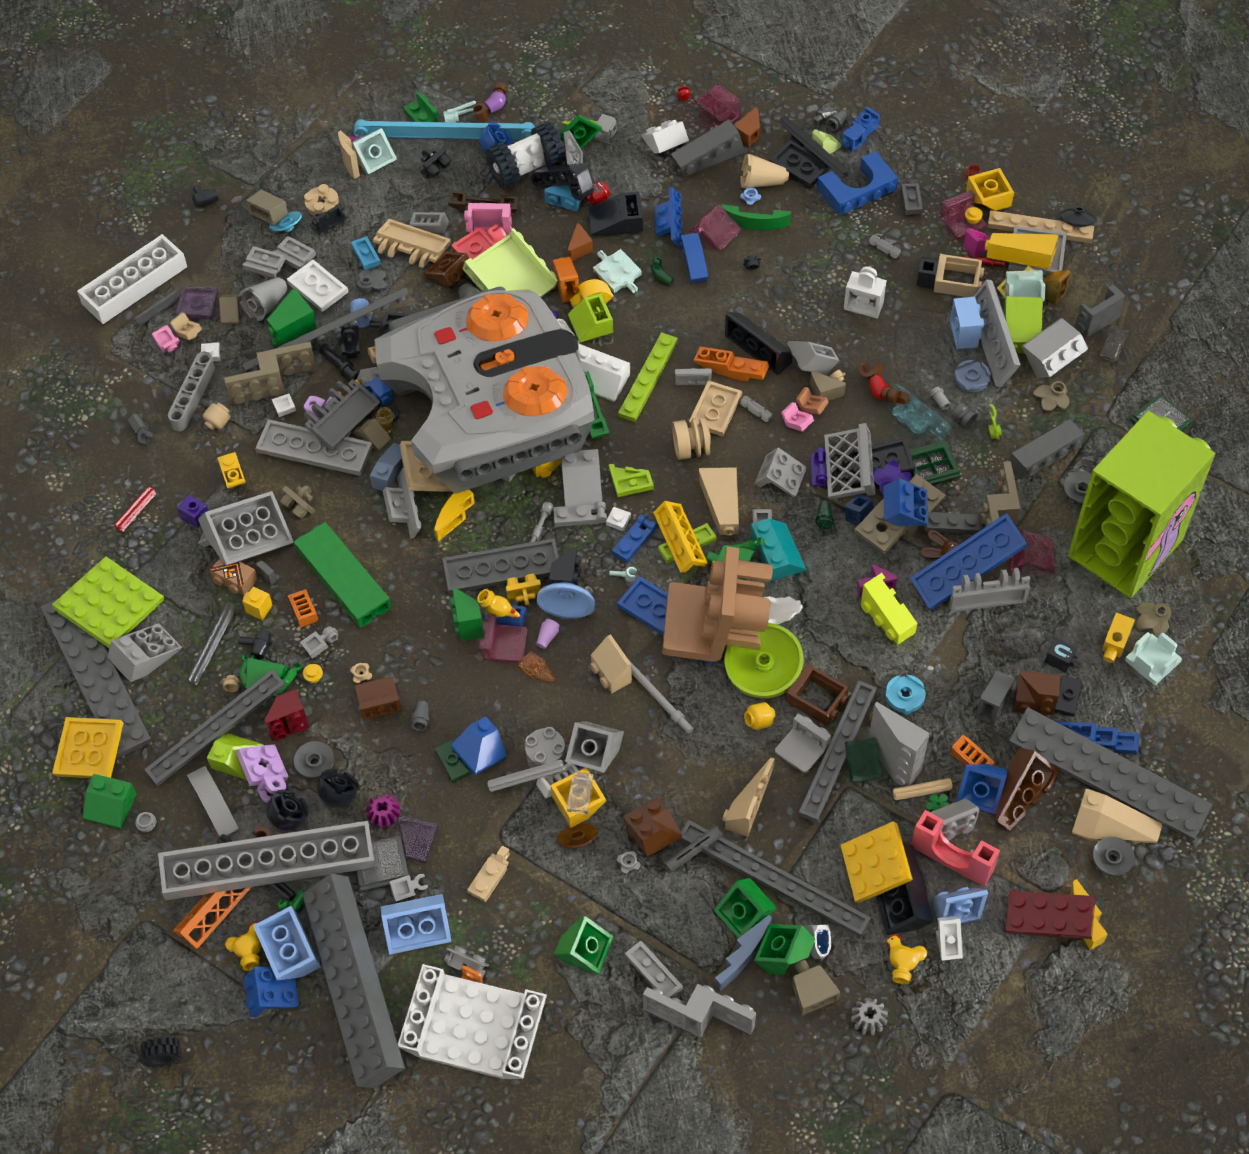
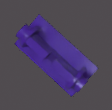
(818, 468)

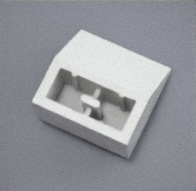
(665, 136)

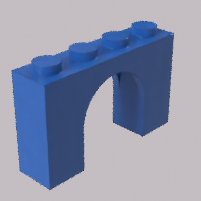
(845, 198)

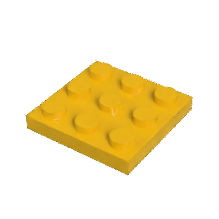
(87, 747)
(876, 862)

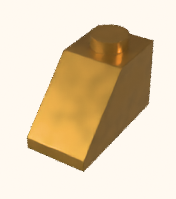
(1056, 285)

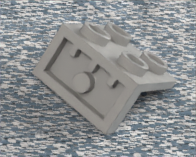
(781, 471)

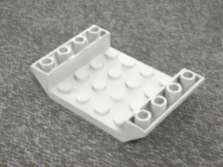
(471, 1024)

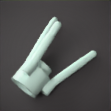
(451, 115)

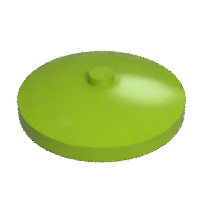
(768, 670)

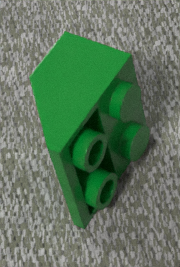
(466, 616)

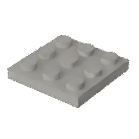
(1057, 262)

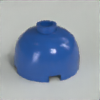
(493, 135)

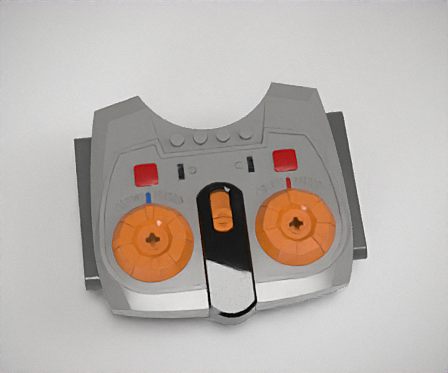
(498, 381)

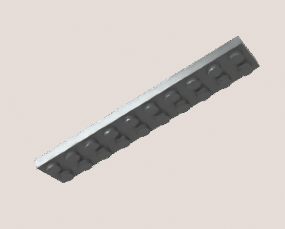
(98, 680)
(1112, 774)

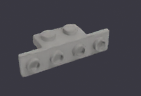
(401, 505)

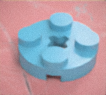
(905, 704)

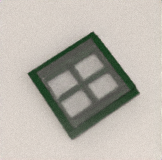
(1162, 407)
(934, 463)

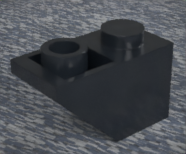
(927, 272)

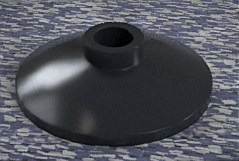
(1077, 216)

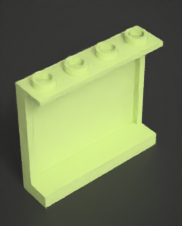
(512, 266)

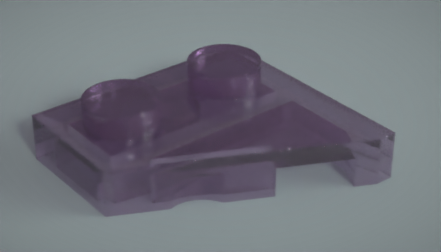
(417, 838)

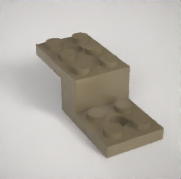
(268, 379)
(1005, 502)
(884, 540)

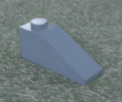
(387, 468)

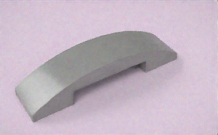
(213, 802)

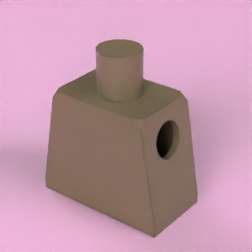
(813, 988)

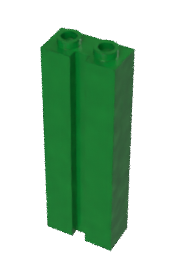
(342, 575)

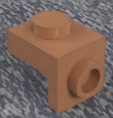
(811, 403)

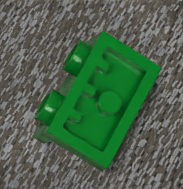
(421, 110)

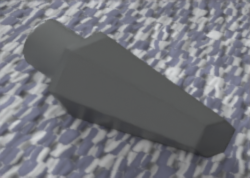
(823, 115)

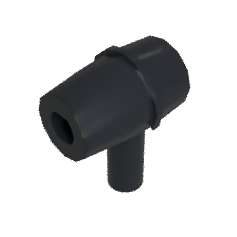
(205, 197)
(259, 644)

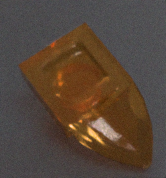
(537, 668)

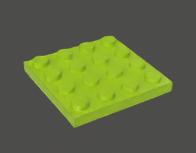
(108, 602)

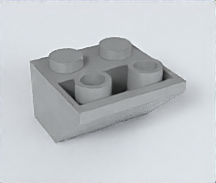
(813, 356)
(957, 818)

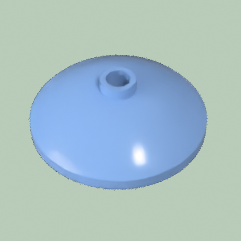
(565, 600)

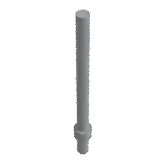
(676, 715)

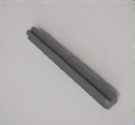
(211, 644)

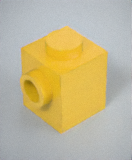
(257, 603)

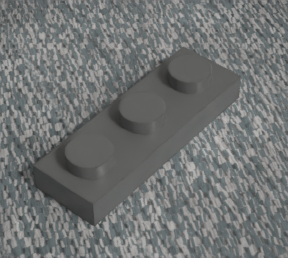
(952, 523)

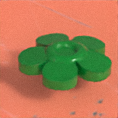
(936, 803)

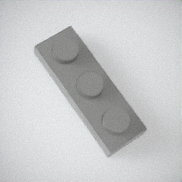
(653, 970)

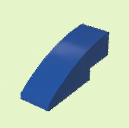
(694, 258)

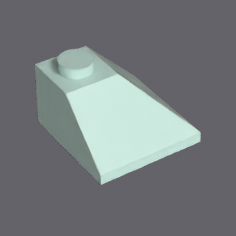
(373, 151)

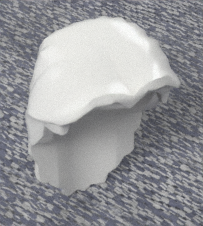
(783, 609)

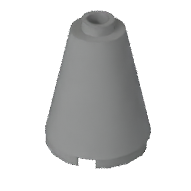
(262, 297)

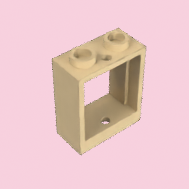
(959, 264)

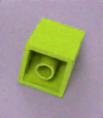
(1023, 319)

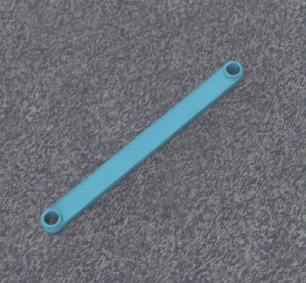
(438, 129)

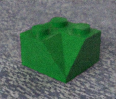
(782, 947)

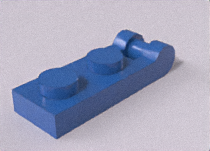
(634, 539)

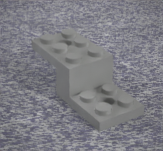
(699, 1010)

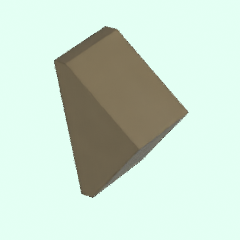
(230, 309)
(827, 386)
(373, 432)

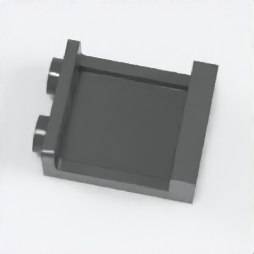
(1094, 319)

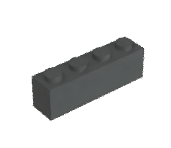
(1047, 449)

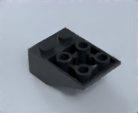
(617, 215)

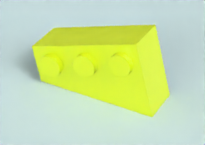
(886, 610)

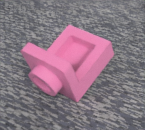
(165, 339)
(796, 419)

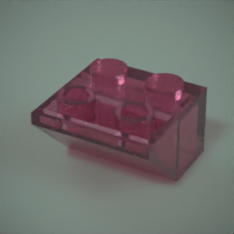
(720, 103)

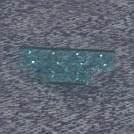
(919, 416)

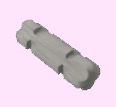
(884, 246)
(756, 409)

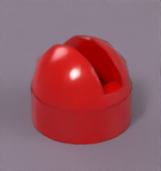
(683, 93)

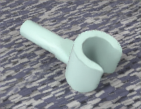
(631, 570)

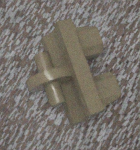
(302, 507)

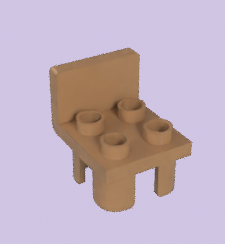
(703, 617)

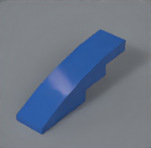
(1107, 737)

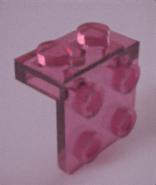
(503, 641)

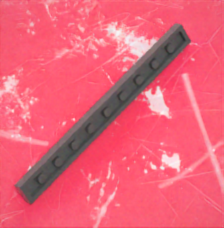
(335, 326)
(780, 881)

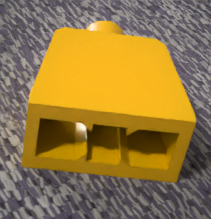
(1117, 637)

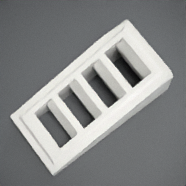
(545, 782)

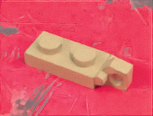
(489, 875)

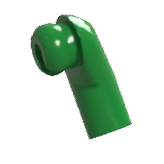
(296, 903)

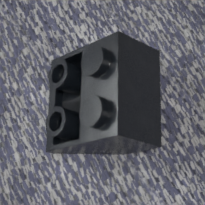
(566, 568)

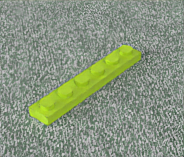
(648, 377)

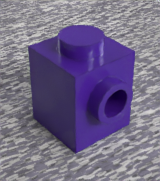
(191, 510)

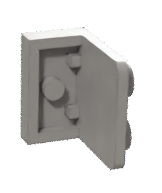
(803, 744)

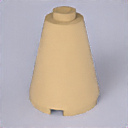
(761, 173)

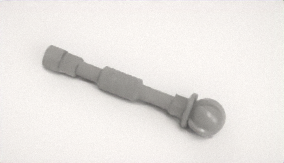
(546, 510)

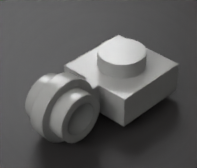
(316, 644)

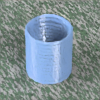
(358, 304)

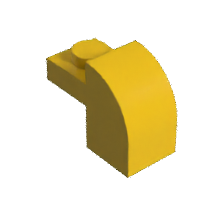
(591, 288)

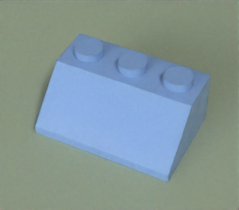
(415, 924)
(287, 945)

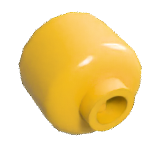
(759, 716)

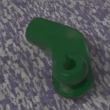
(659, 273)

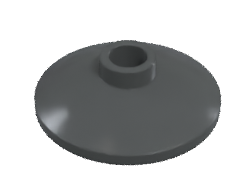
(1076, 482)
(312, 752)
(1115, 848)

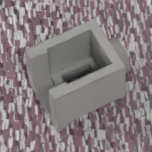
(609, 128)

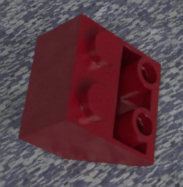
(286, 716)

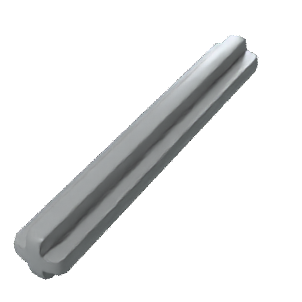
(526, 775)

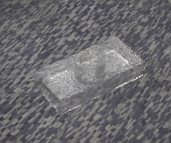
(580, 793)

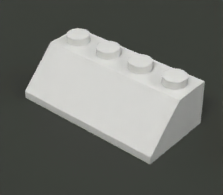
(606, 372)

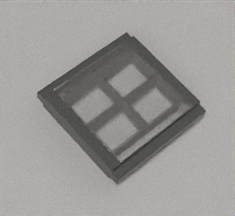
(388, 864)

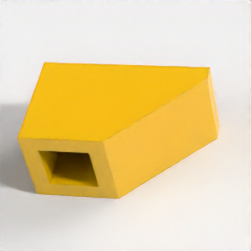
(231, 470)

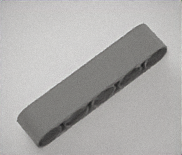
(191, 391)

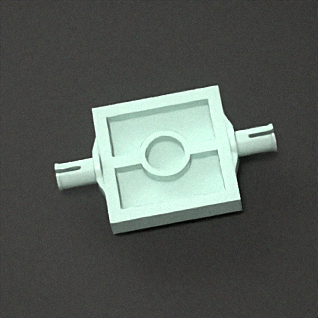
(617, 271)

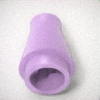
(547, 632)

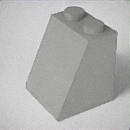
(593, 745)

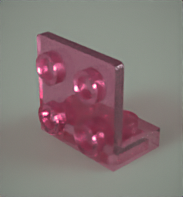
(953, 214)
(717, 227)
(1037, 554)

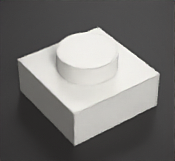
(213, 349)
(284, 405)
(618, 519)

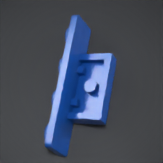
(669, 217)

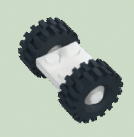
(512, 161)

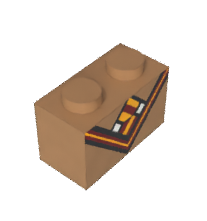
(236, 576)

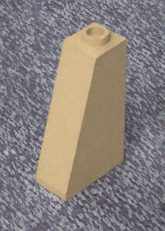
(722, 497)

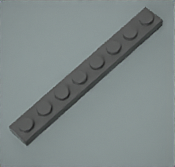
(215, 727)
(836, 752)

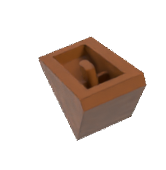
(580, 244)

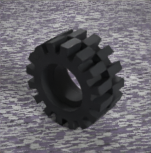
(160, 1051)

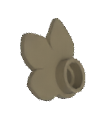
(1051, 397)
(1152, 619)

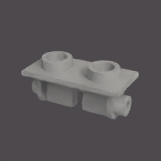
(459, 957)

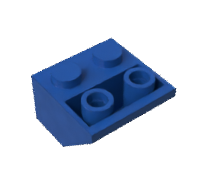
(905, 504)

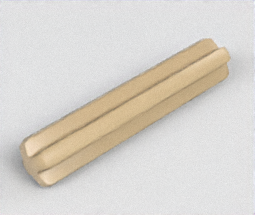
(922, 789)

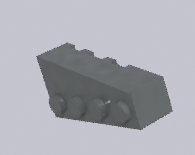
(709, 149)

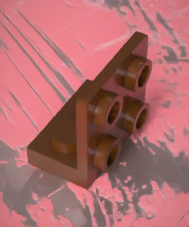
(378, 698)

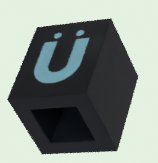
(1061, 655)

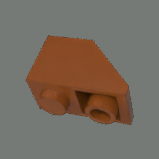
(749, 127)

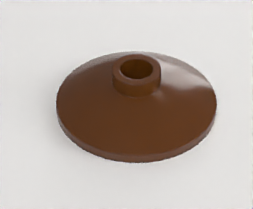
(577, 836)

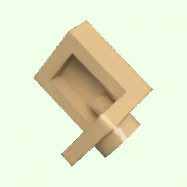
(185, 328)

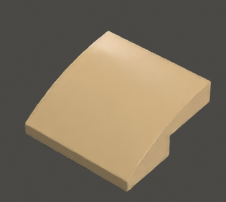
(348, 155)

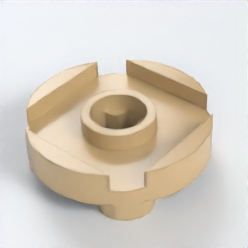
(319, 193)

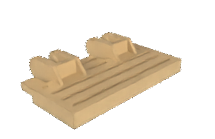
(408, 239)

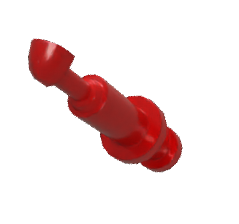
(989, 261)

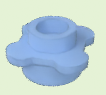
(750, 196)

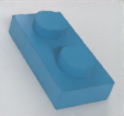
(365, 253)

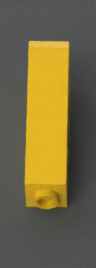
(1024, 249)

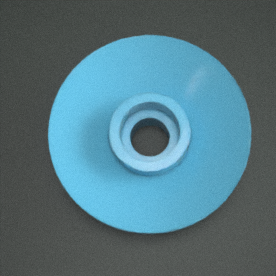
(287, 222)

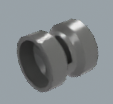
(964, 415)

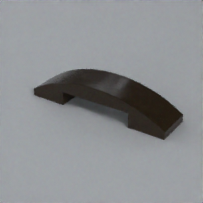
(460, 200)

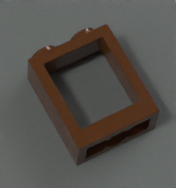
(823, 680)

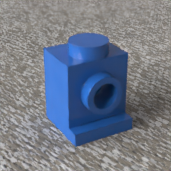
(868, 119)
(853, 136)
(380, 391)

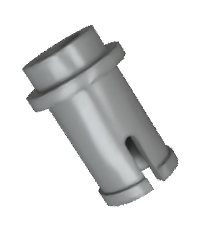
(938, 395)

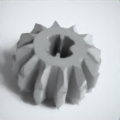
(859, 1016)

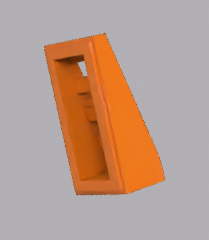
(306, 619)
(969, 746)

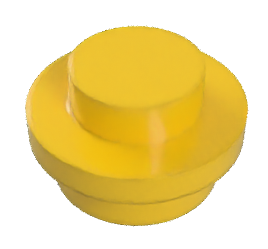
(973, 215)
(312, 673)

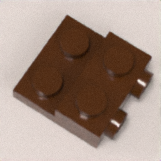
(447, 268)

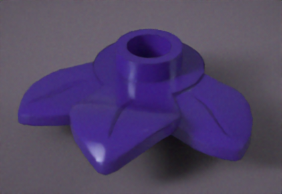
(889, 474)

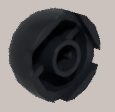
(337, 789)
(286, 810)

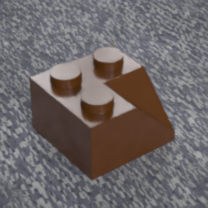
(1036, 692)
(652, 826)

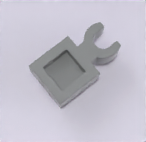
(404, 886)

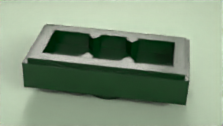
(452, 763)

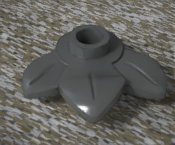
(372, 280)

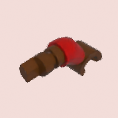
(879, 388)

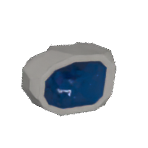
(823, 940)

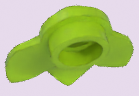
(995, 430)

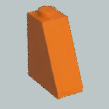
(566, 277)

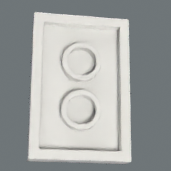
(317, 285)

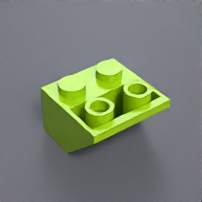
(591, 318)

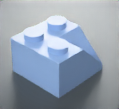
(966, 322)

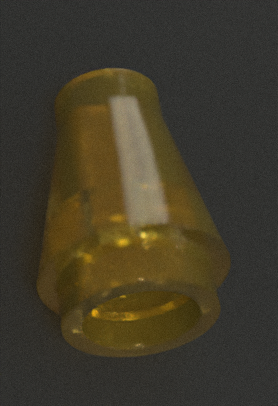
(385, 418)

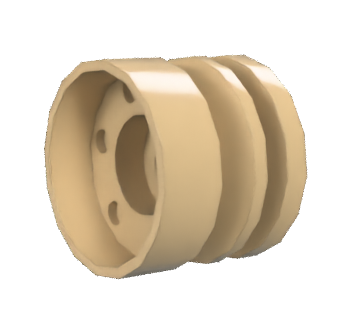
(691, 438)

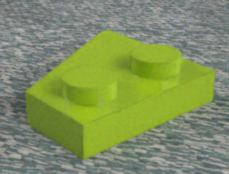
(630, 480)

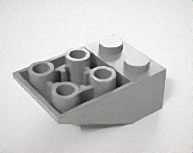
(142, 651)

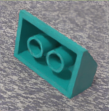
(777, 548)

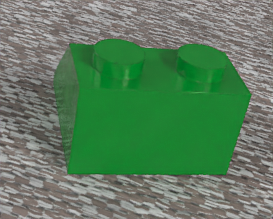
(108, 801)
(744, 907)

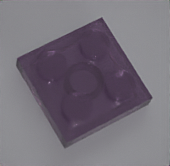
(197, 302)

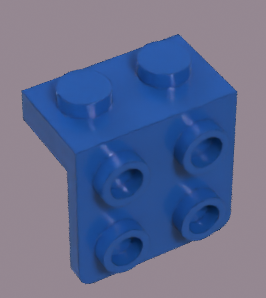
(267, 992)

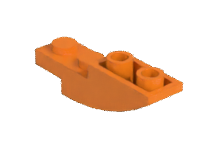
(728, 365)

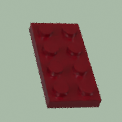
(1050, 914)

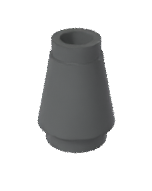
(836, 120)
(420, 716)

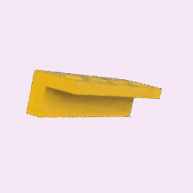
(677, 536)

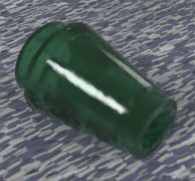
(824, 516)

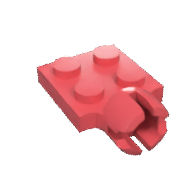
(479, 241)

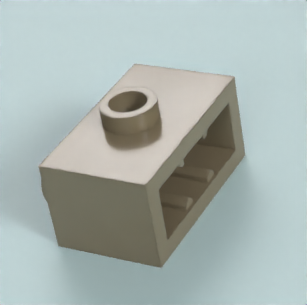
(267, 207)

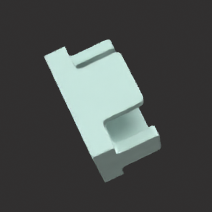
(1025, 284)
(1154, 657)

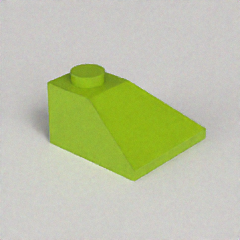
(224, 757)

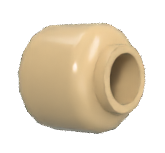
(216, 416)

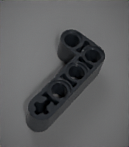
(574, 175)

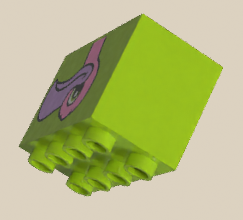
(1140, 503)

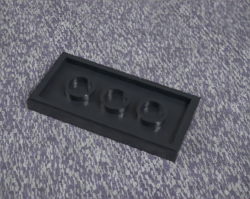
(881, 455)

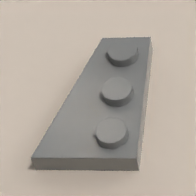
(573, 151)

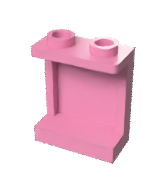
(488, 214)

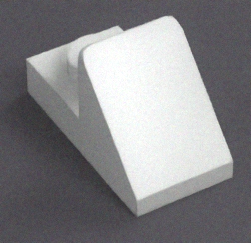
(949, 938)

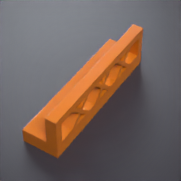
(199, 912)

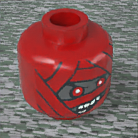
(600, 193)

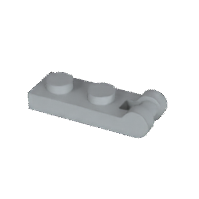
(580, 514)

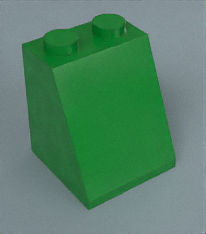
(290, 320)

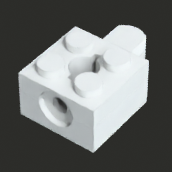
(865, 293)

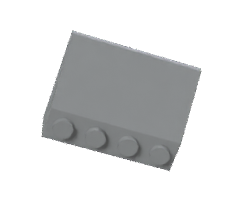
(246, 528)
(899, 744)

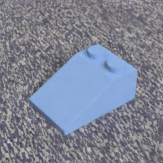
(964, 903)

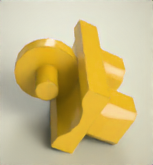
(523, 591)

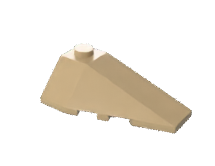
(745, 807)
(1106, 817)

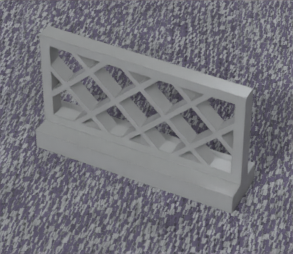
(864, 457)

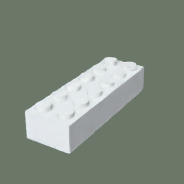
(132, 279)

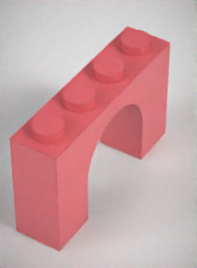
(931, 842)

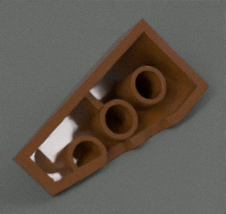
(1025, 782)

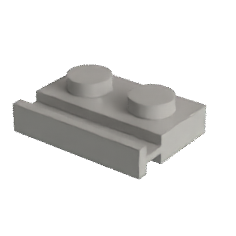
(296, 253)
(264, 262)

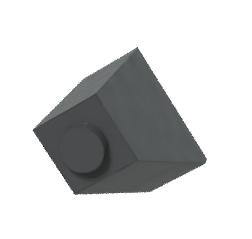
(994, 697)

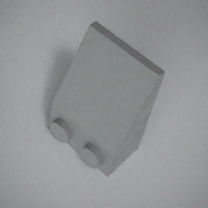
(581, 478)

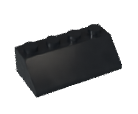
(757, 342)
(907, 905)

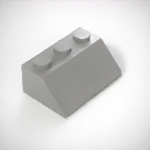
(1054, 348)

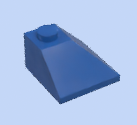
(480, 746)
(983, 786)

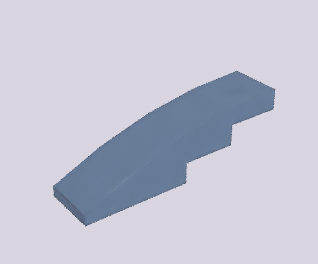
(747, 947)

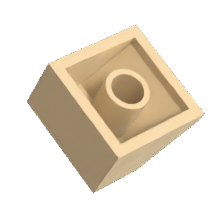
(611, 665)

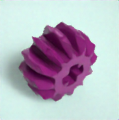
(383, 810)

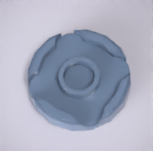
(972, 376)

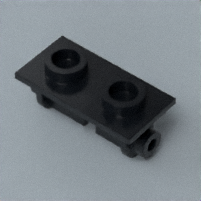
(326, 221)

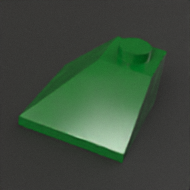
(582, 130)
(584, 945)

